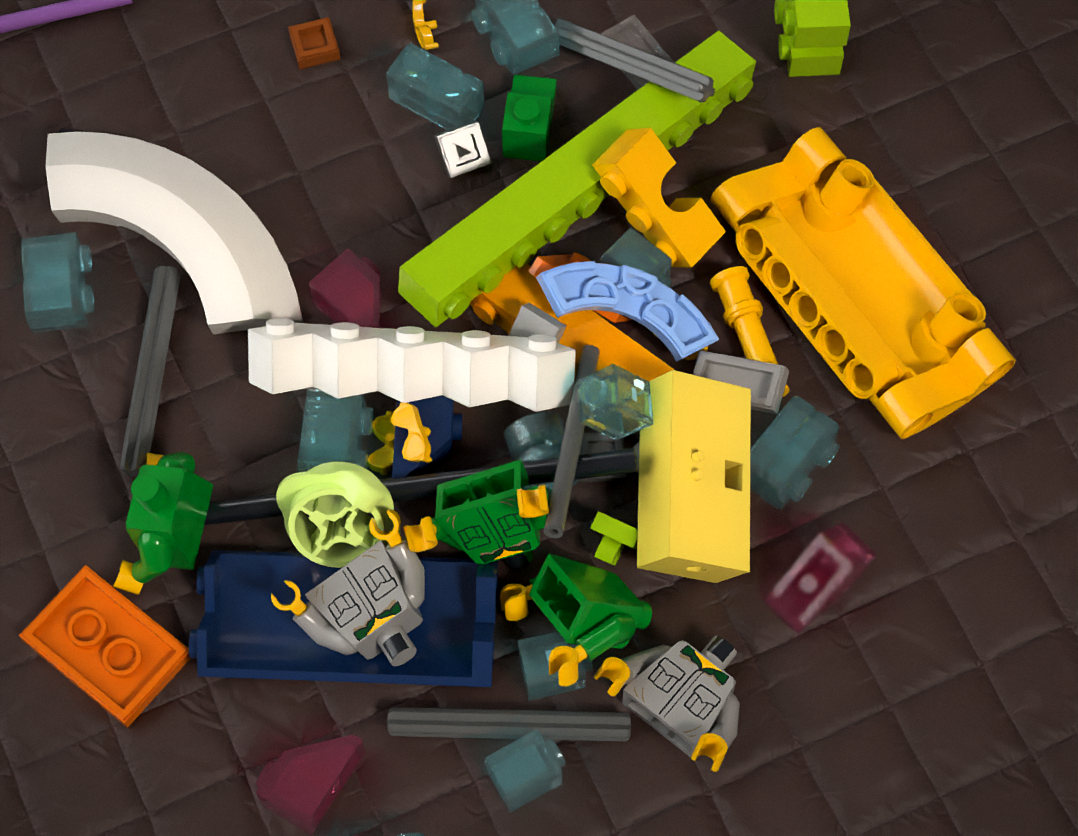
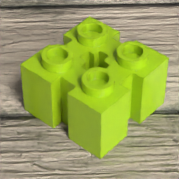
(812, 35)

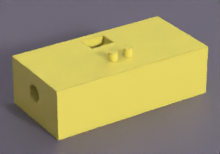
(695, 479)

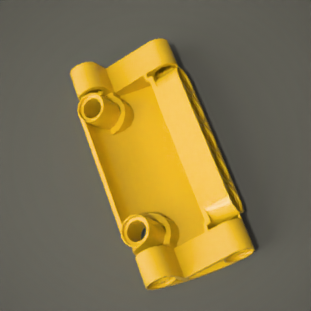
(863, 284)

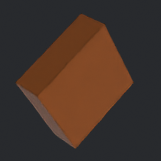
(314, 43)

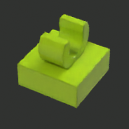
(615, 537)

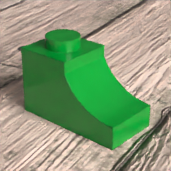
(528, 118)

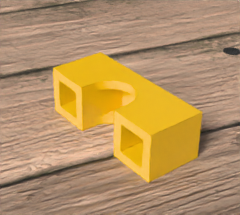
(634, 174)

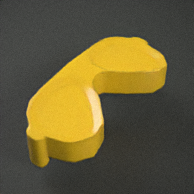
(422, 28)
(416, 444)
(382, 459)

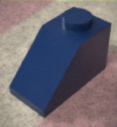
(445, 427)

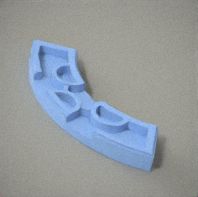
(631, 294)

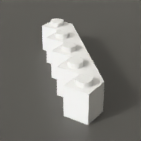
(411, 363)

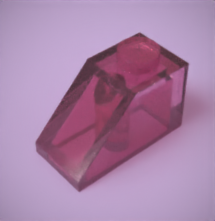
(349, 291)
(820, 576)
(309, 780)

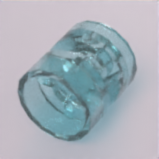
(536, 438)

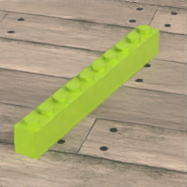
(562, 188)

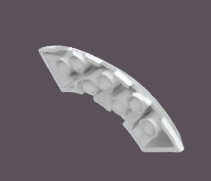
(184, 213)

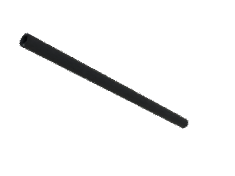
(426, 485)

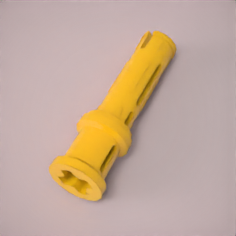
(744, 314)

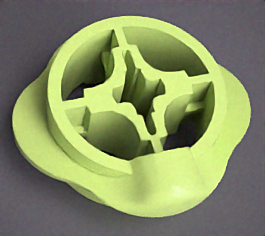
(337, 506)

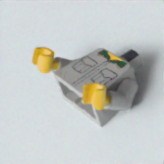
(367, 601)
(681, 694)

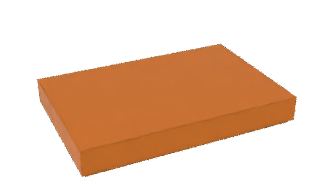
(106, 646)

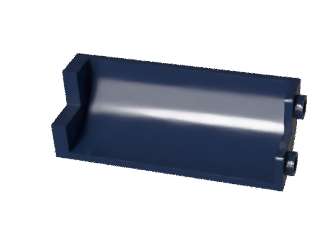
(254, 639)

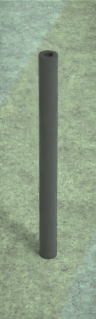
(569, 451)

